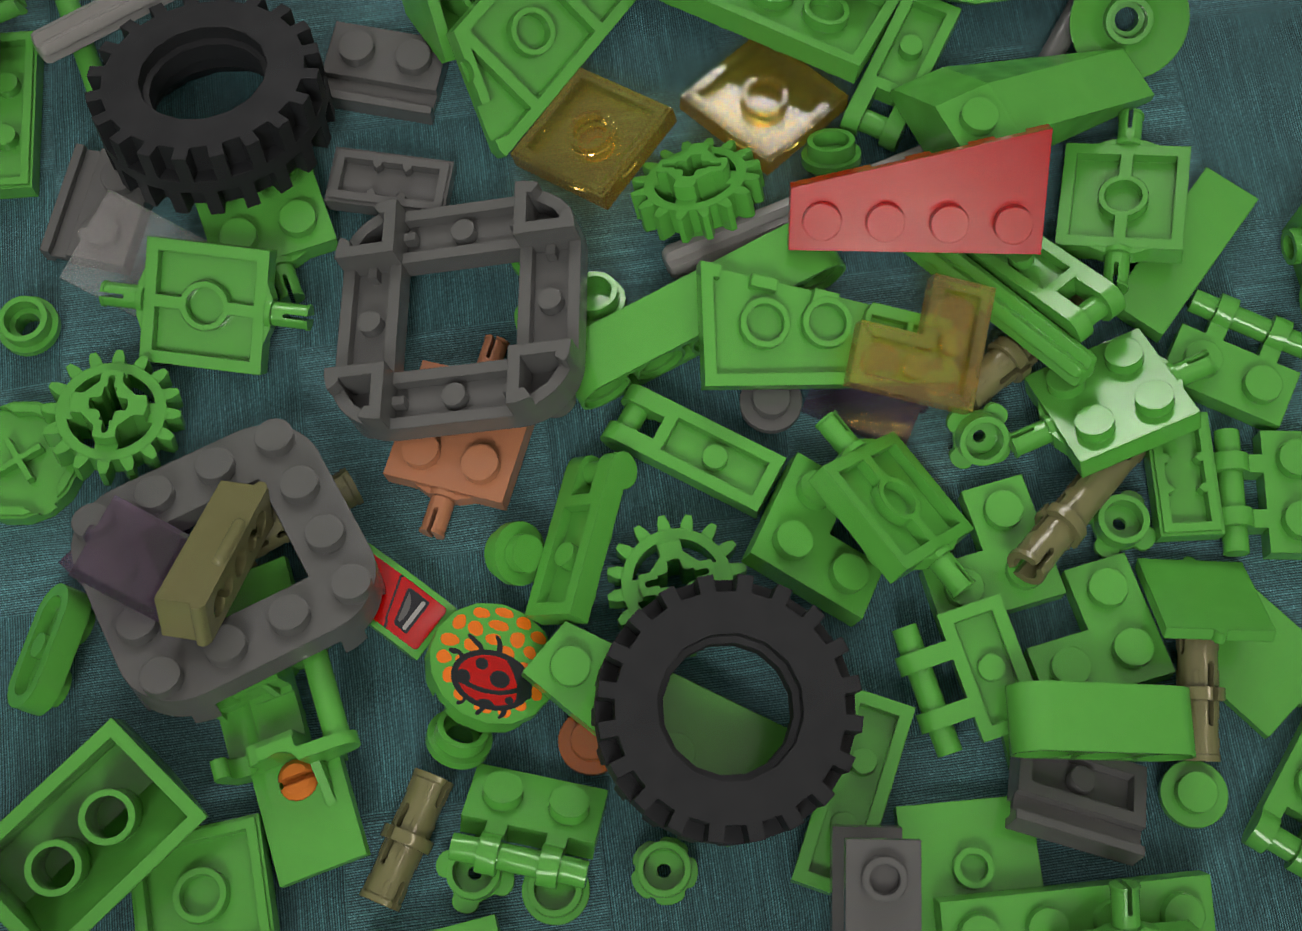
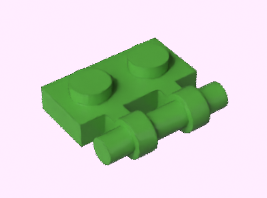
(1246, 383)
(1278, 477)
(985, 660)
(534, 813)

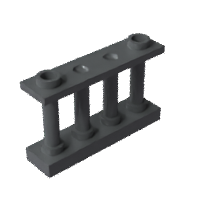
(874, 879)

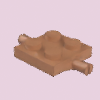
(461, 466)

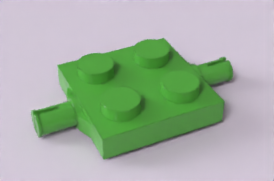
(1124, 200)
(286, 222)
(207, 305)
(1117, 412)
(891, 505)

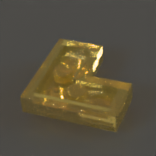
(938, 362)

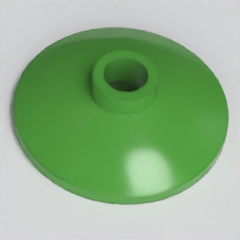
(1149, 41)

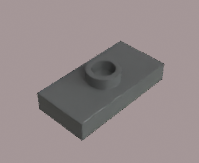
(370, 177)

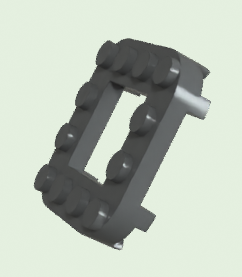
(516, 392)
(268, 636)

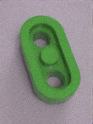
(43, 666)

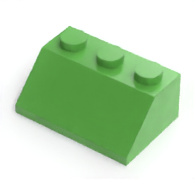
(91, 833)

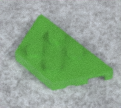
(523, 55)

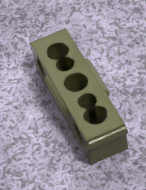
(214, 562)

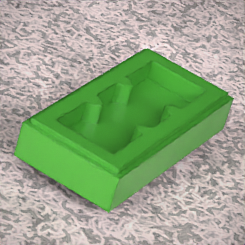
(1185, 488)

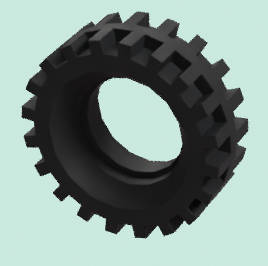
(225, 153)
(662, 780)

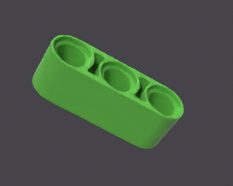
(1099, 721)

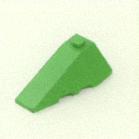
(1017, 94)

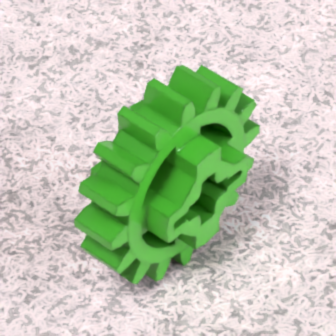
(698, 190)
(132, 433)
(671, 561)

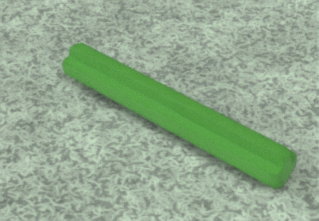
(1018, 318)

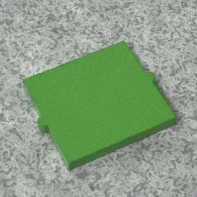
(1204, 600)
(1264, 677)

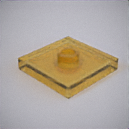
(763, 103)
(594, 137)

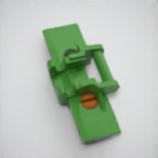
(297, 781)

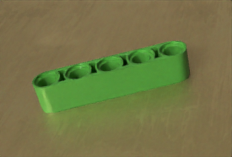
(663, 326)

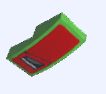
(409, 608)

